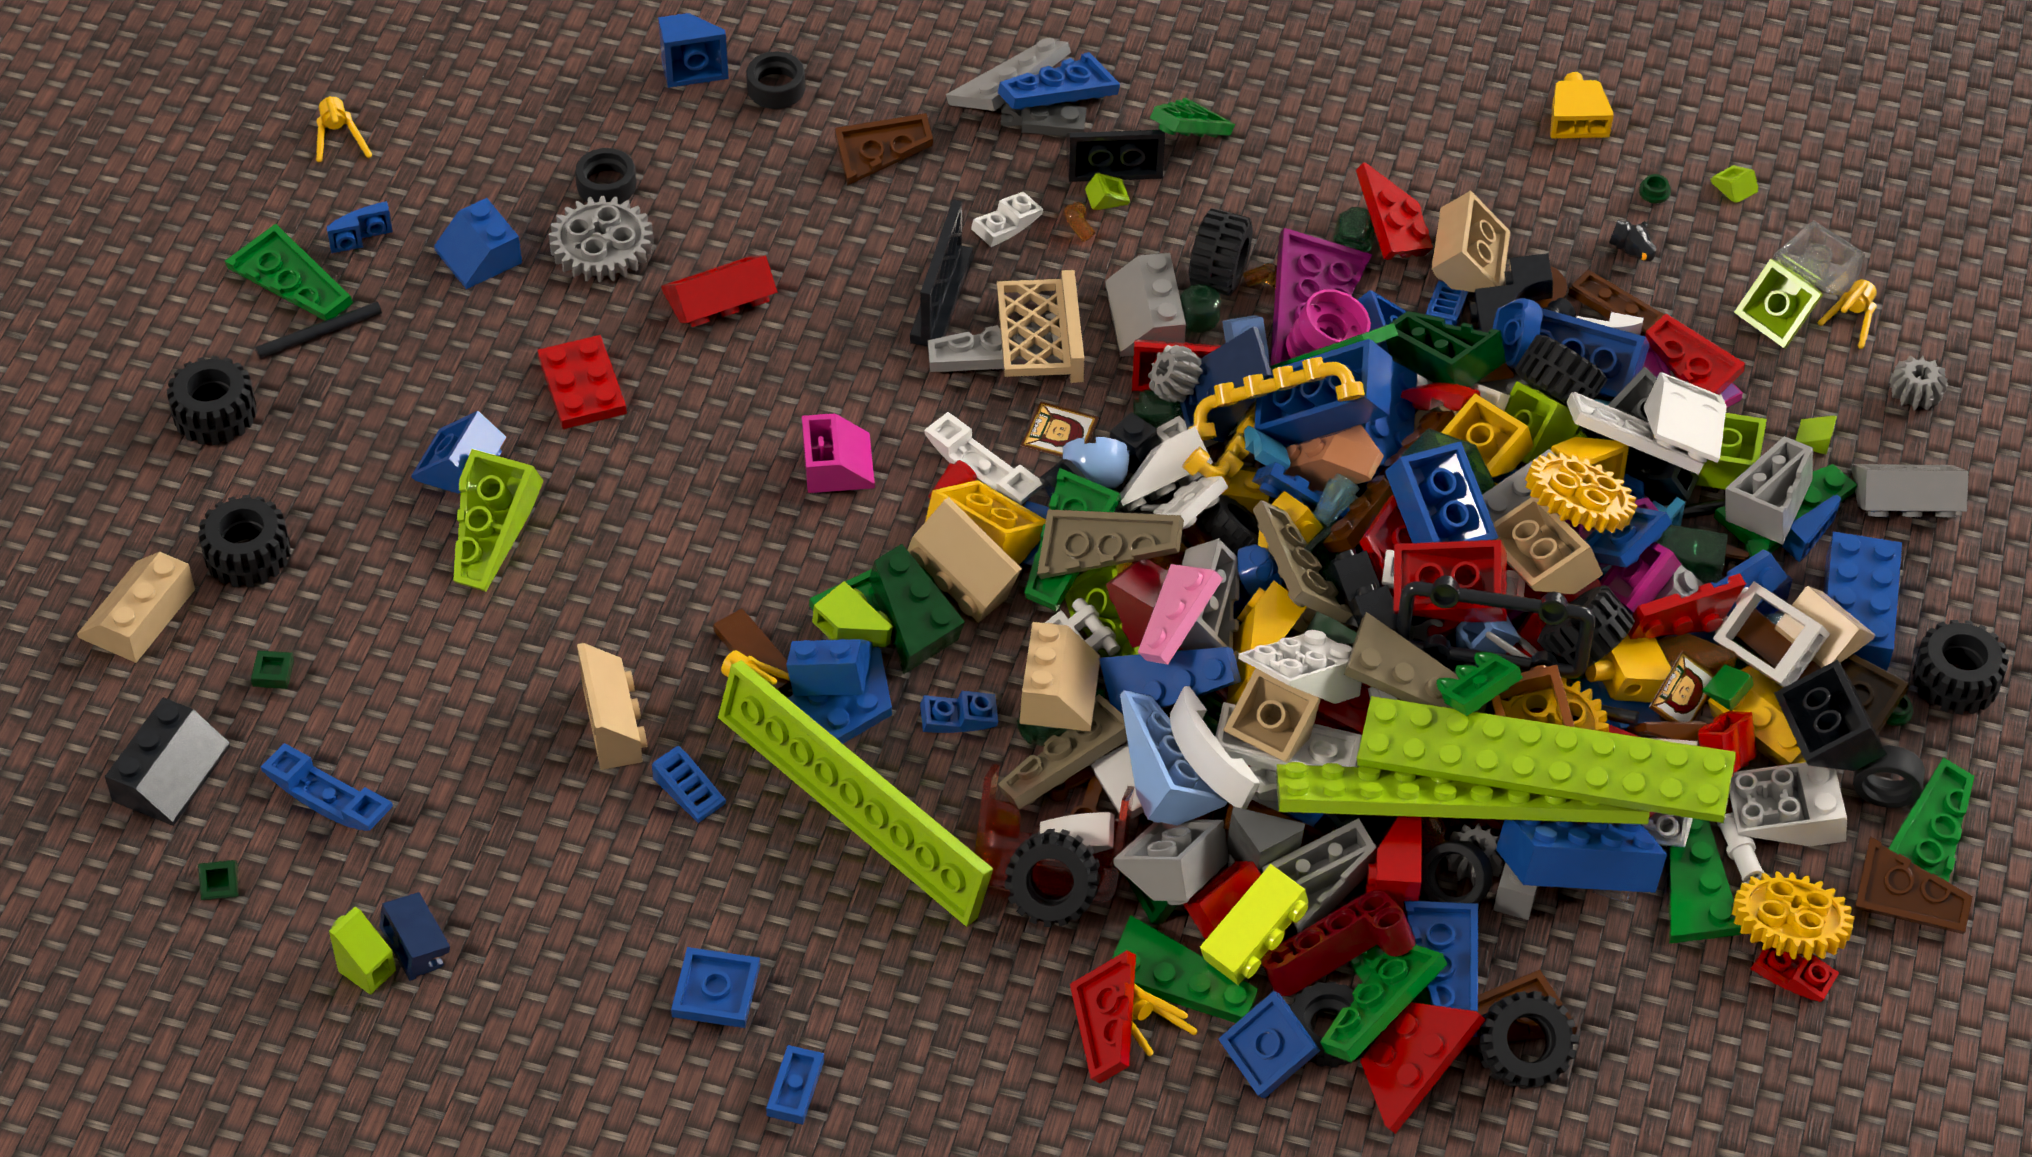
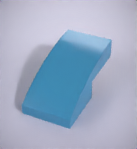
(1265, 448)

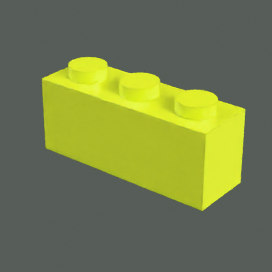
(1255, 925)

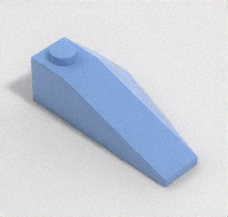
(1162, 776)

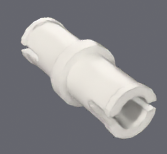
(1741, 850)

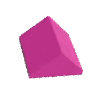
(1644, 578)

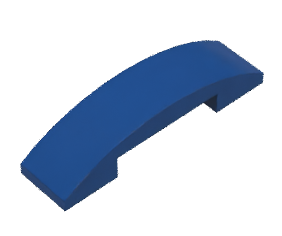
(324, 793)

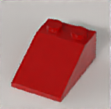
(1471, 563)
(1399, 862)

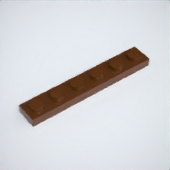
(1362, 512)

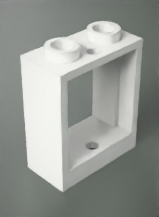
(1798, 654)

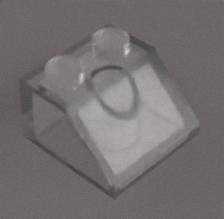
(1822, 259)

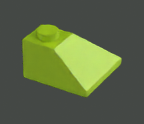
(1778, 302)

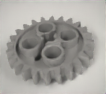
(601, 238)

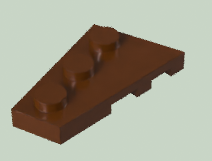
(881, 143)

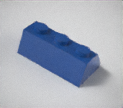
(1440, 496)

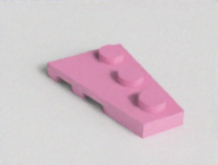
(1176, 610)

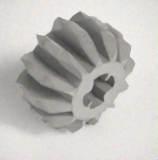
(1175, 373)
(1918, 383)
(1486, 841)

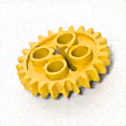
(1580, 492)
(1580, 705)
(1793, 915)

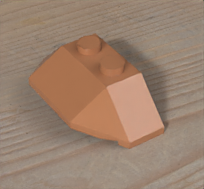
(1342, 452)

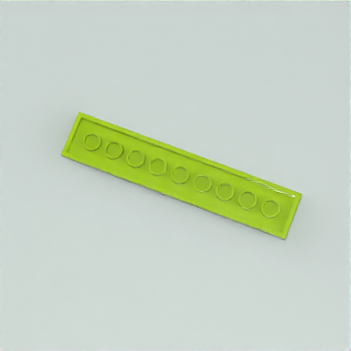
(1547, 759)
(855, 793)
(1392, 793)

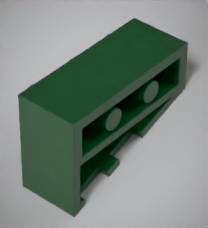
(1445, 351)
(915, 606)

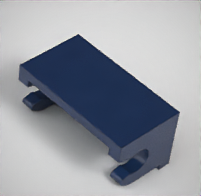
(413, 935)

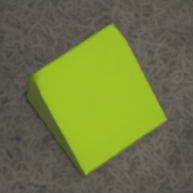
(1736, 183)
(1106, 192)
(1816, 432)

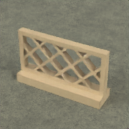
(1068, 331)

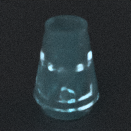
(1335, 499)

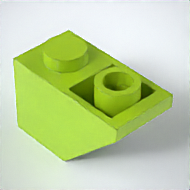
(849, 616)
(361, 951)

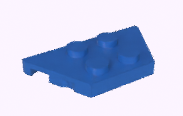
(851, 714)

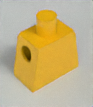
(1580, 109)
(1632, 670)

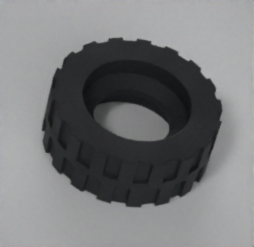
(1231, 524)
(1318, 998)

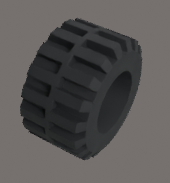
(1221, 251)
(1559, 370)
(214, 419)
(246, 561)
(1611, 627)
(1964, 646)
(1043, 906)
(1557, 1034)

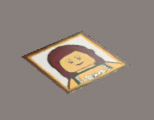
(1056, 426)
(1682, 691)

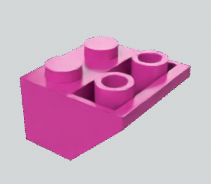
(836, 454)

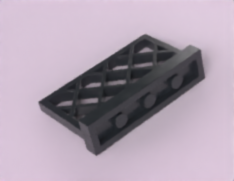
(943, 281)

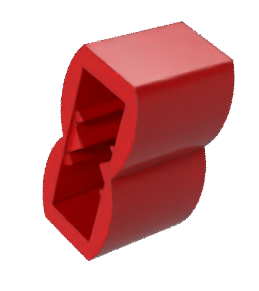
(1732, 733)

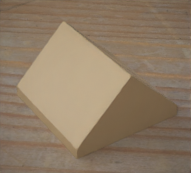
(1845, 631)
(1273, 716)

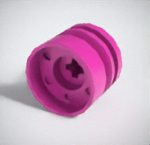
(1326, 320)

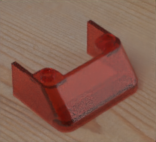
(1001, 836)

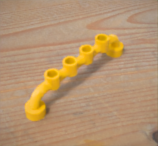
(1283, 379)
(1231, 459)

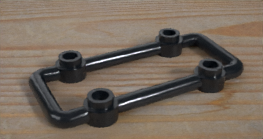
(1552, 609)

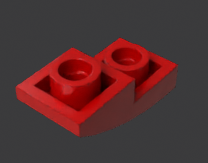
(1436, 394)
(1801, 976)

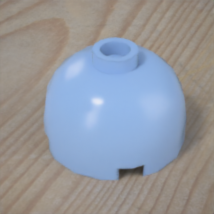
(1100, 462)

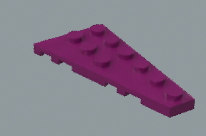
(1306, 267)

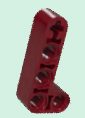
(1337, 940)

